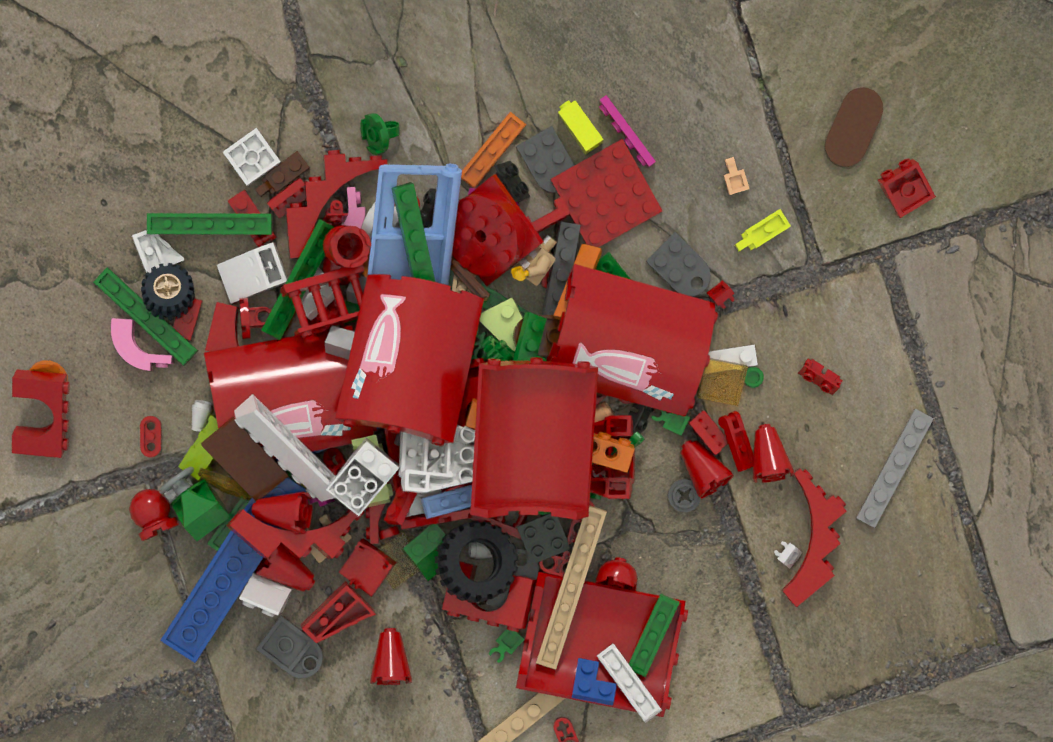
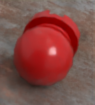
(347, 246)
(151, 513)

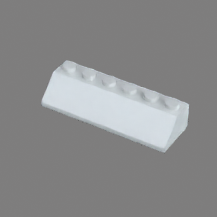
(285, 446)

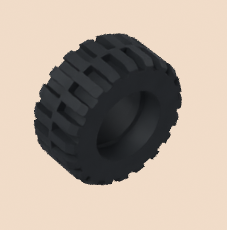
(502, 554)

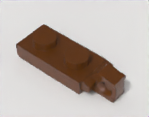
(283, 174)

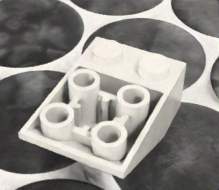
(252, 272)
(362, 476)
(266, 595)

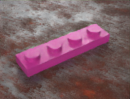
(631, 138)

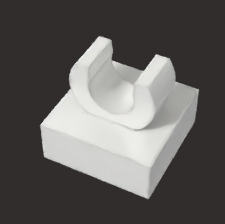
(789, 555)

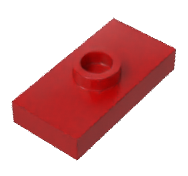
(187, 323)

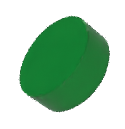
(754, 377)

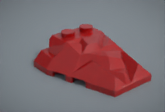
(606, 480)

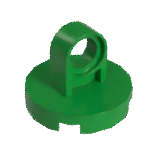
(378, 132)

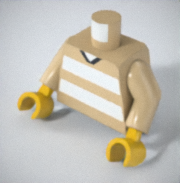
(536, 263)

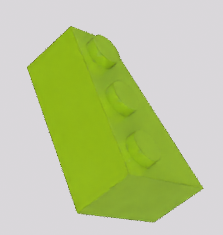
(197, 456)

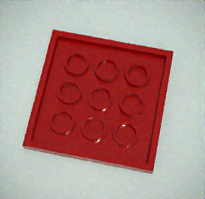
(606, 194)

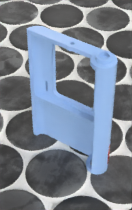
(387, 244)

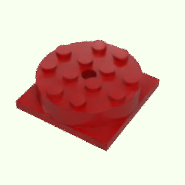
(507, 230)

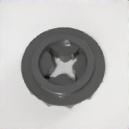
(673, 496)

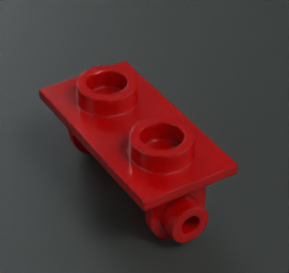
(334, 214)
(828, 382)

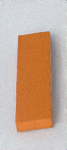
(492, 150)
(588, 257)

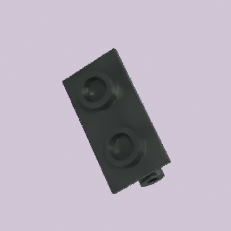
(428, 208)
(640, 418)

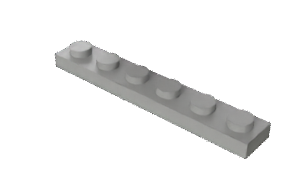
(894, 468)

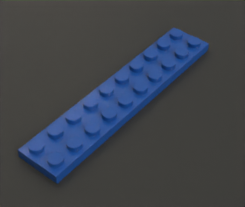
(218, 588)

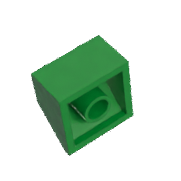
(423, 548)

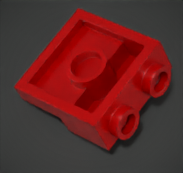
(906, 187)

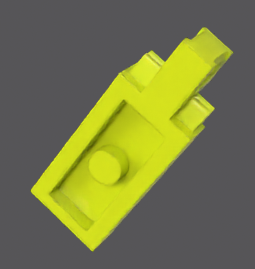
(763, 231)

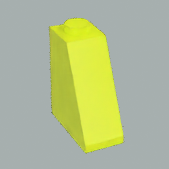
(580, 126)

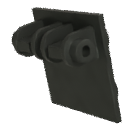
(509, 175)
(543, 538)

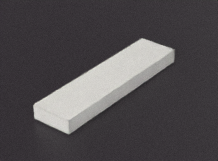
(629, 683)

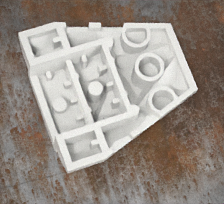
(434, 467)

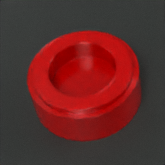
(389, 532)

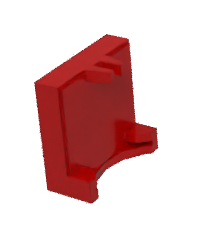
(548, 220)
(367, 567)

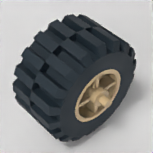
(168, 291)

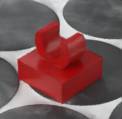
(721, 293)

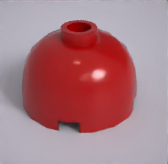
(617, 574)

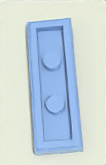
(447, 502)

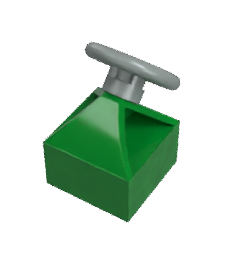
(196, 505)

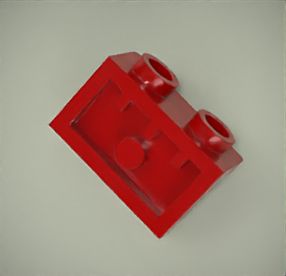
(291, 194)
(708, 432)

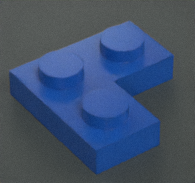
(590, 689)

